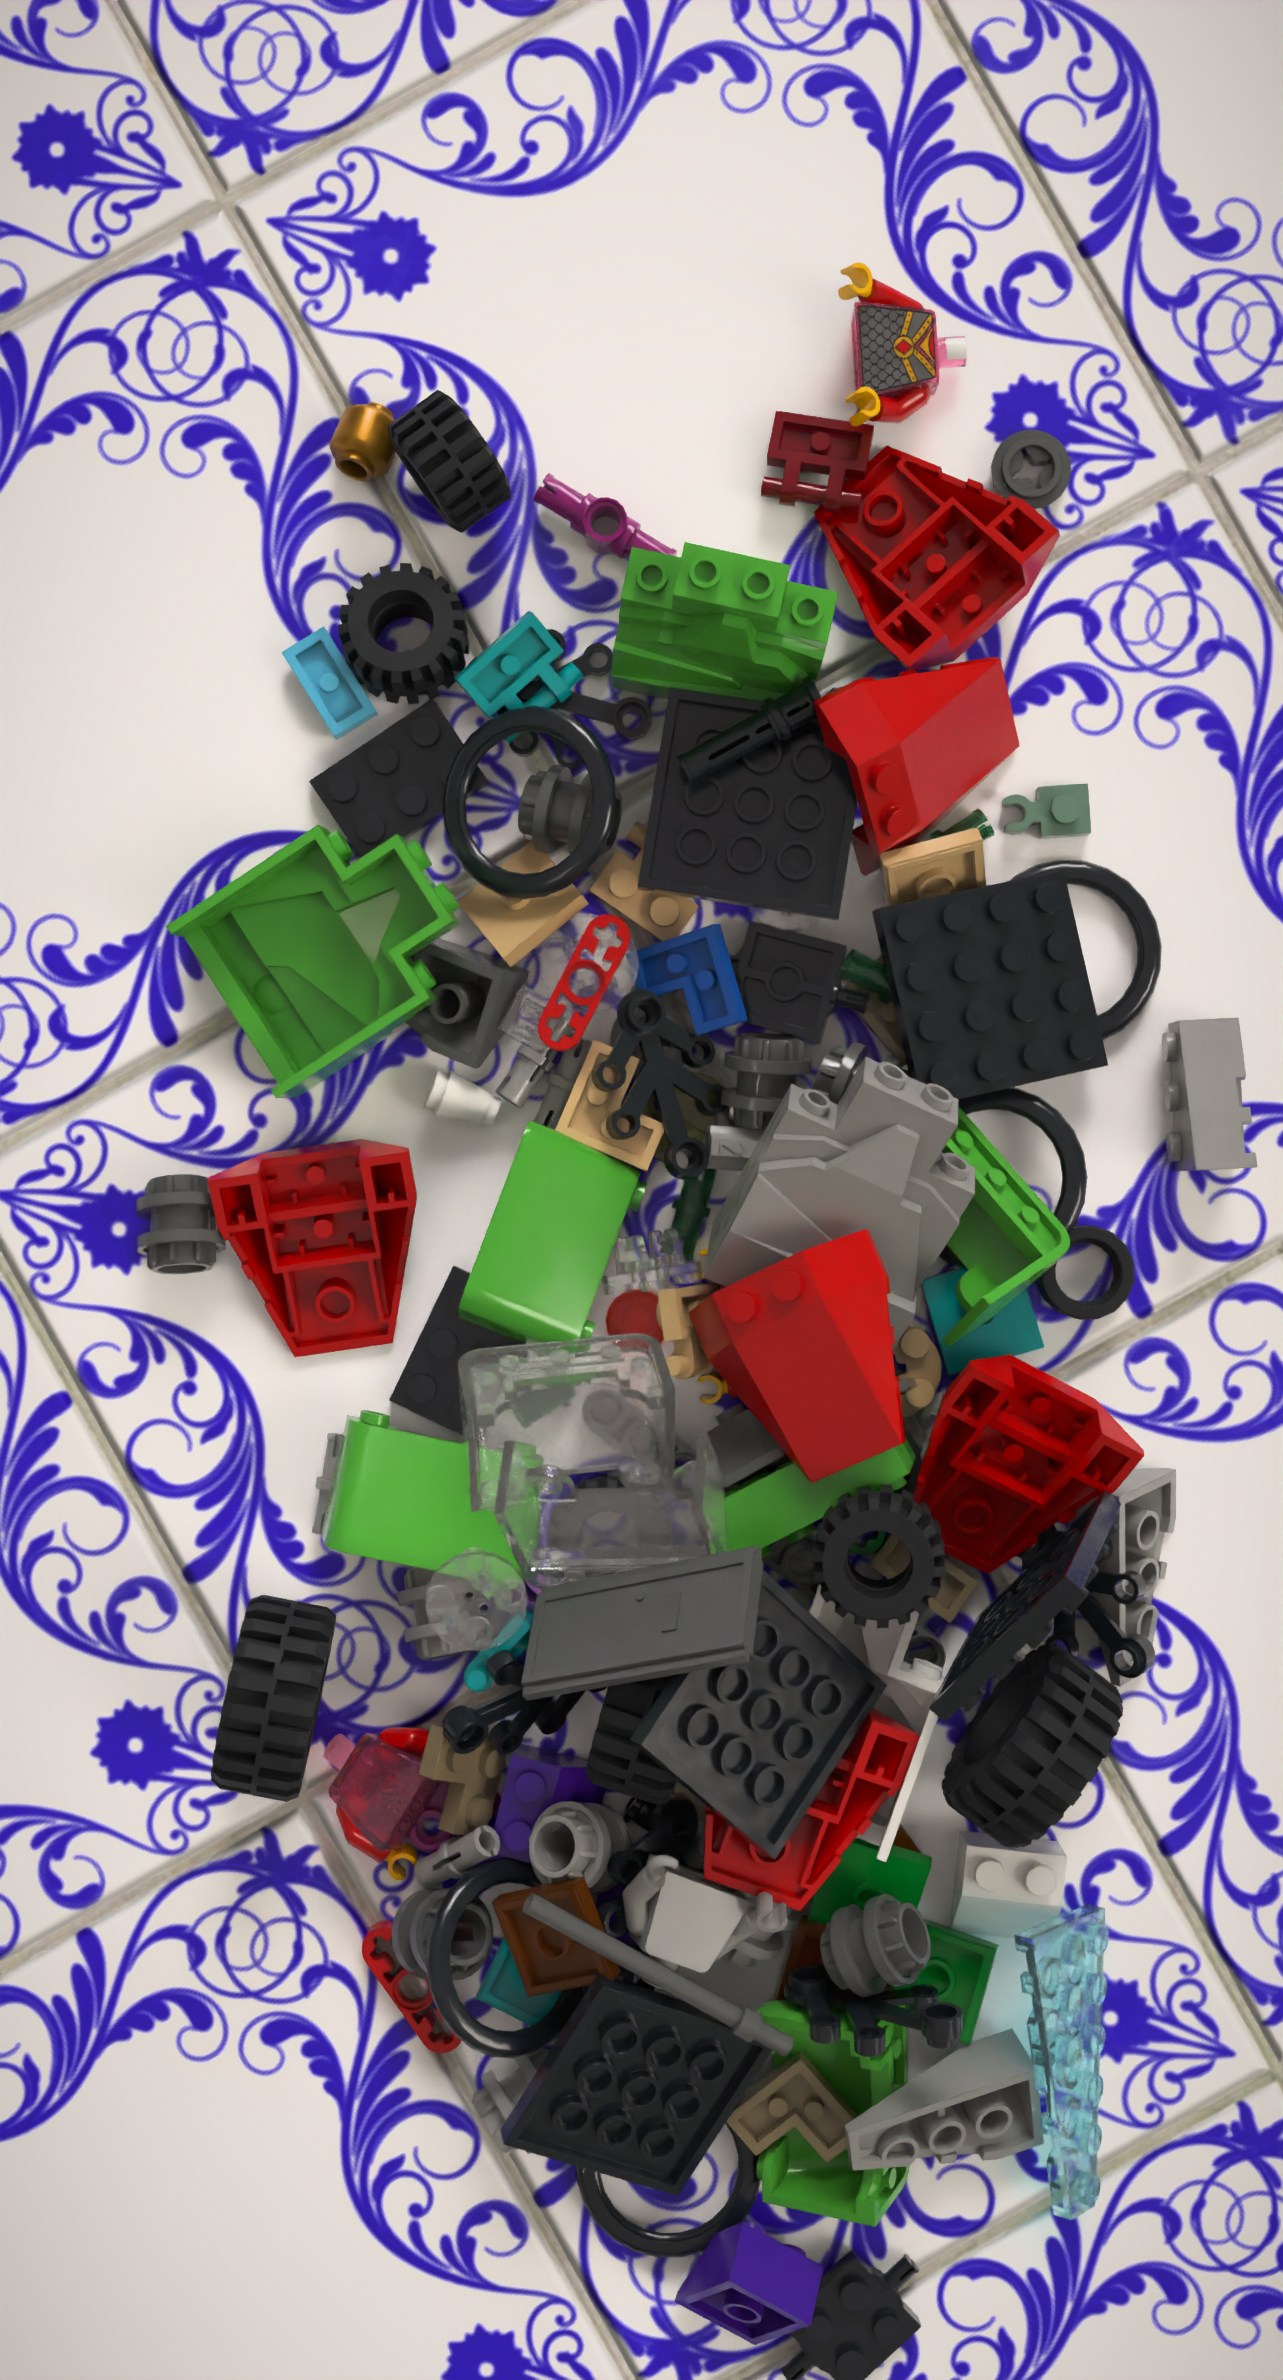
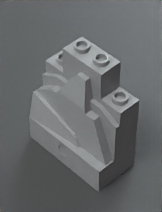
(847, 1170)

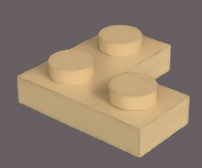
(589, 1108)

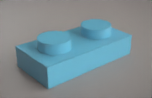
(330, 683)

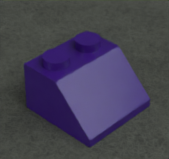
(532, 1785)
(752, 2284)

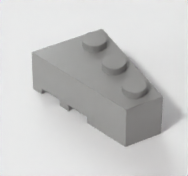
(1206, 1095)

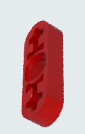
(612, 955)
(380, 1966)

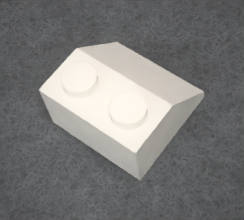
(1006, 1887)

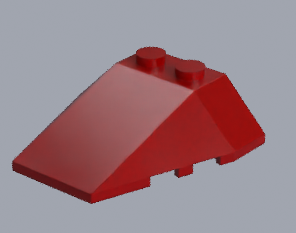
(934, 556)
(917, 747)
(322, 1238)
(812, 1353)
(1016, 1458)
(843, 1808)

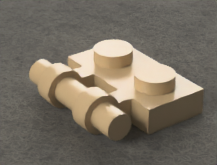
(656, 913)
(675, 1321)

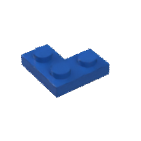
(703, 970)

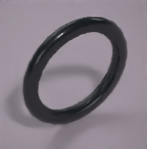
(601, 818)
(1144, 926)
(1060, 1134)
(463, 2025)
(672, 2244)

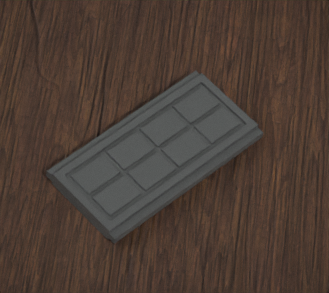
(644, 1624)

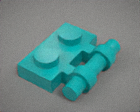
(511, 664)
(476, 1676)

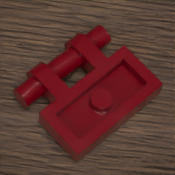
(820, 447)

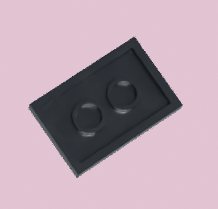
(394, 780)
(431, 1373)

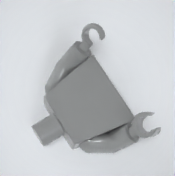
(692, 1919)

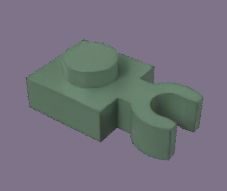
(1057, 811)

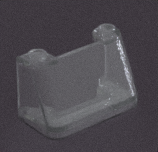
(570, 1407)

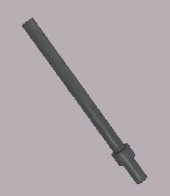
(741, 2020)

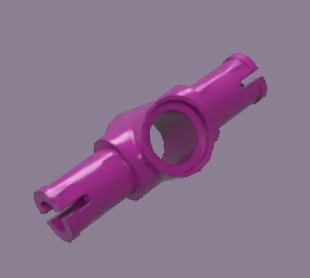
(585, 510)

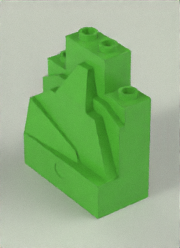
(717, 625)
(321, 950)

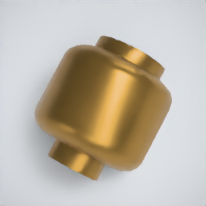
(363, 442)

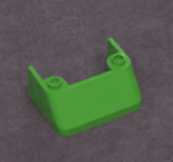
(1001, 1236)

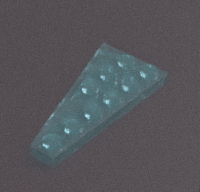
(1066, 2046)

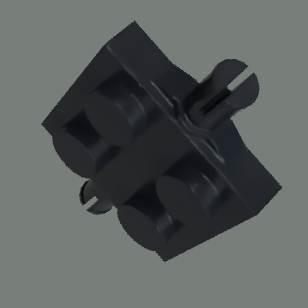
(792, 981)
(855, 2320)

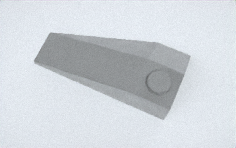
(1142, 1519)
(966, 2104)

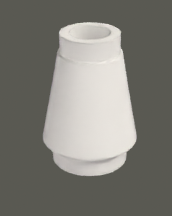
(460, 1099)

